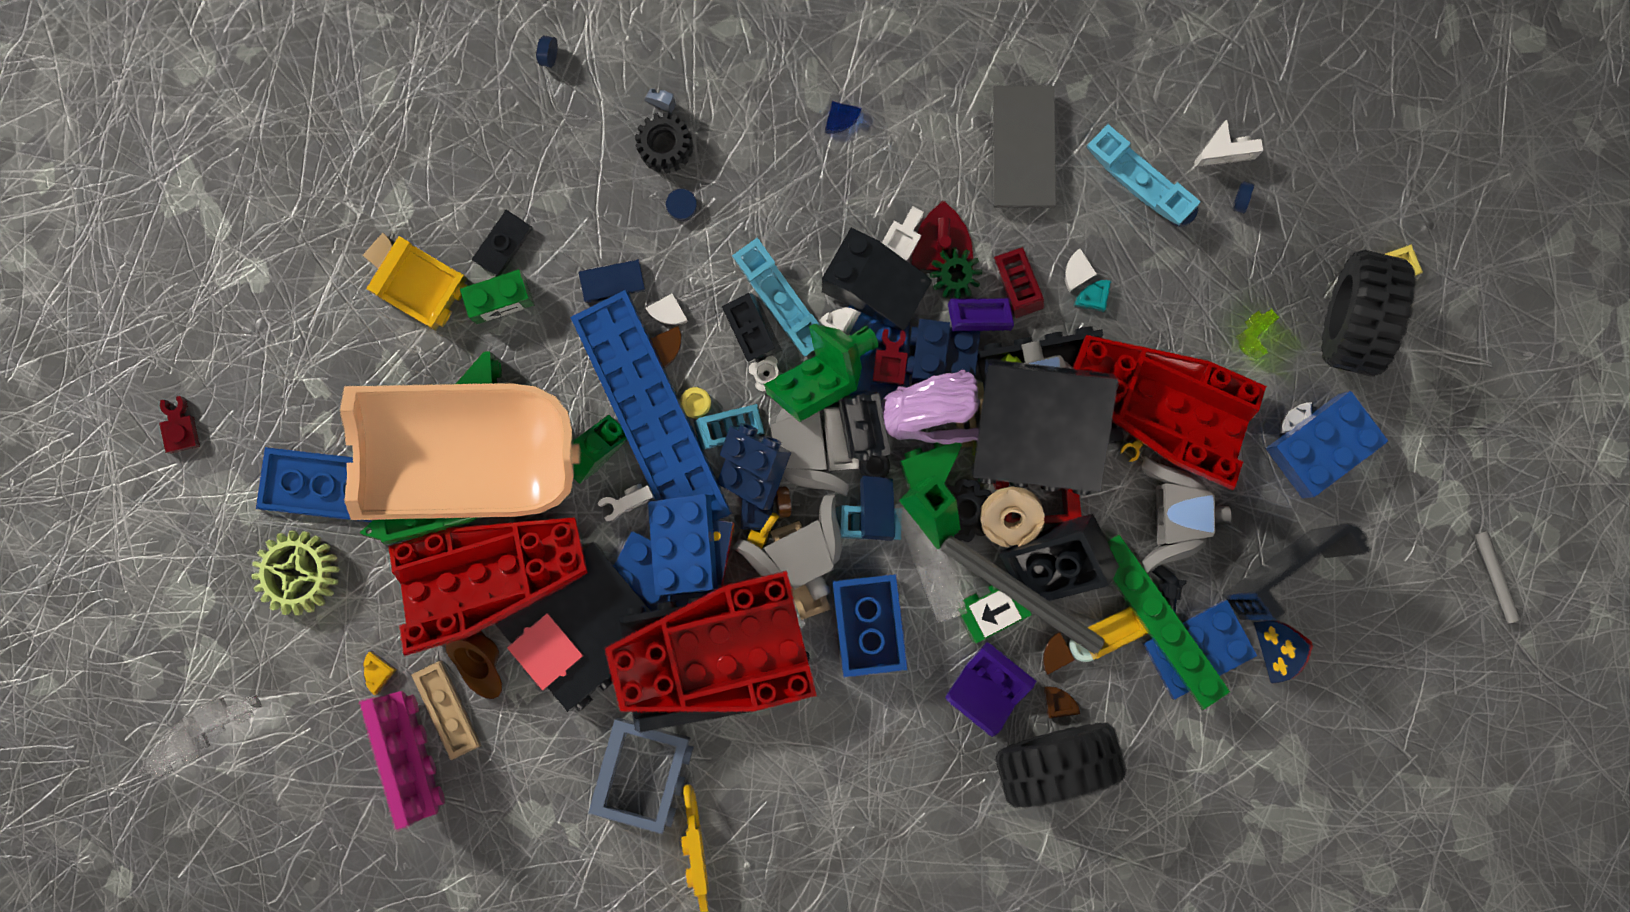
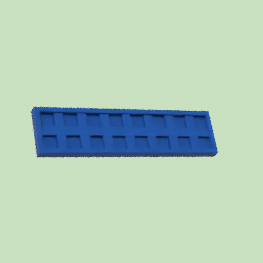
(646, 403)

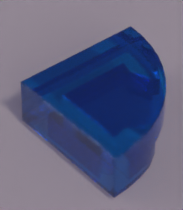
(841, 117)

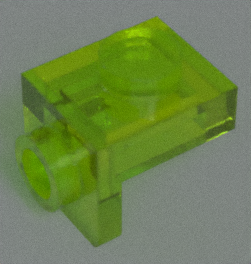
(1256, 325)

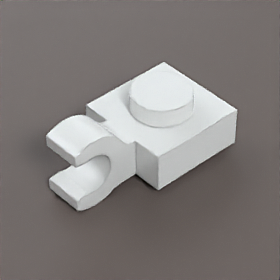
(902, 237)
(635, 497)

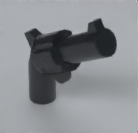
(1172, 589)

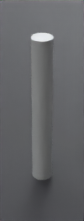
(1497, 577)

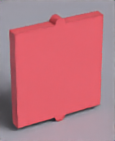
(545, 651)

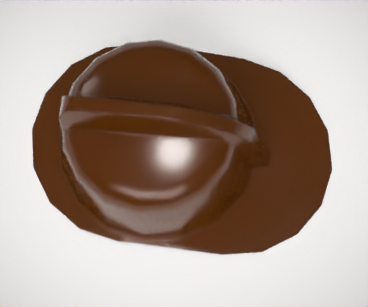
(476, 663)

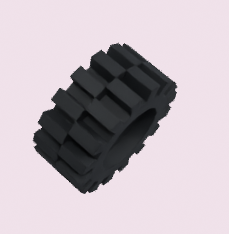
(664, 125)

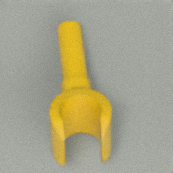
(1136, 445)
(760, 538)

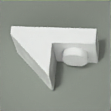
(1221, 150)

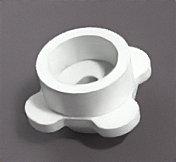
(759, 368)

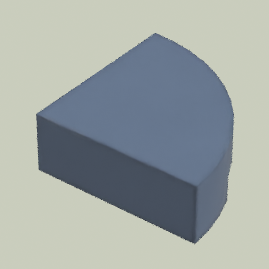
(662, 100)

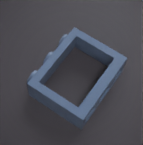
(609, 766)

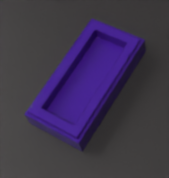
(980, 315)

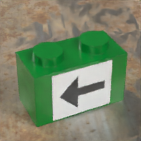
(497, 297)
(991, 614)

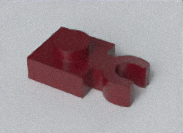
(890, 363)
(180, 430)

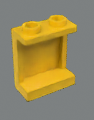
(417, 284)

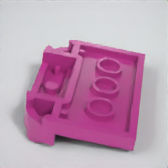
(402, 757)

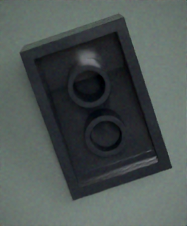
(875, 280)
(1064, 560)

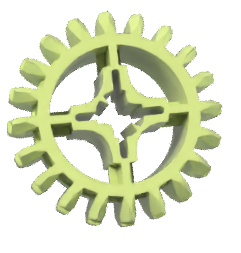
(292, 584)

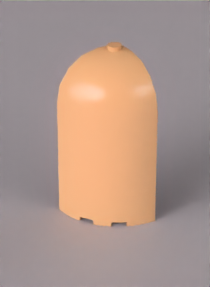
(456, 451)

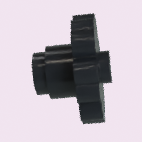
(969, 506)

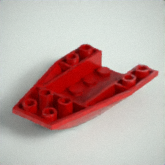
(1178, 405)
(479, 575)
(717, 654)

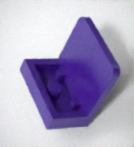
(989, 689)

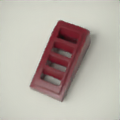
(1026, 306)

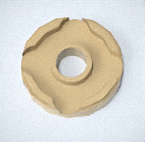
(1007, 501)

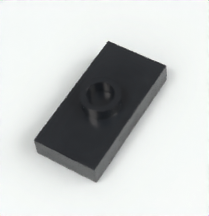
(502, 243)

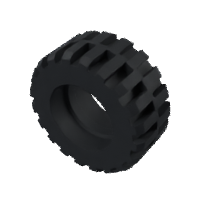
(1368, 313)
(1061, 765)

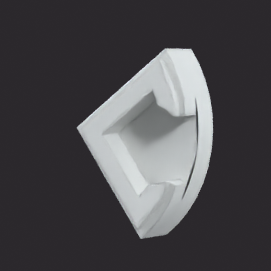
(1078, 270)
(667, 311)
(840, 319)
(1295, 416)

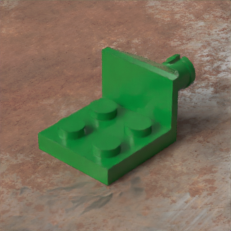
(825, 376)

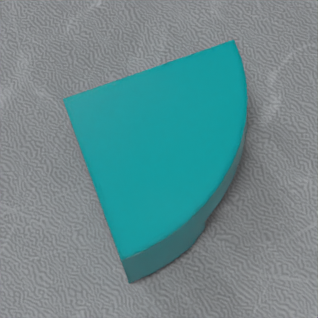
(1094, 296)

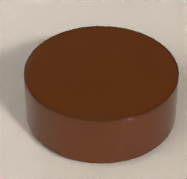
(783, 502)

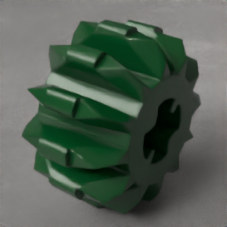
(945, 276)

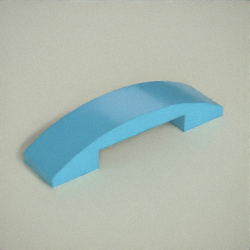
(1140, 177)
(776, 294)

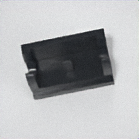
(751, 327)
(863, 425)

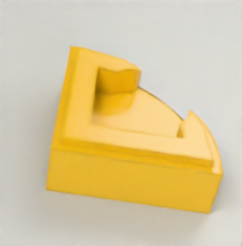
(376, 672)

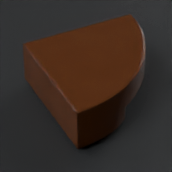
(667, 345)
(1056, 654)
(1059, 703)

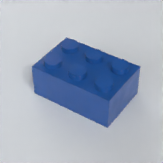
(1327, 445)
(869, 625)

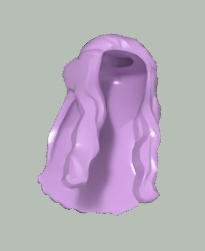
(930, 404)

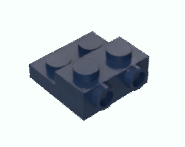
(941, 350)
(752, 465)

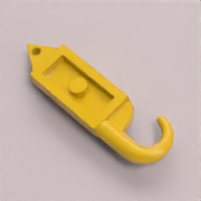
(693, 846)

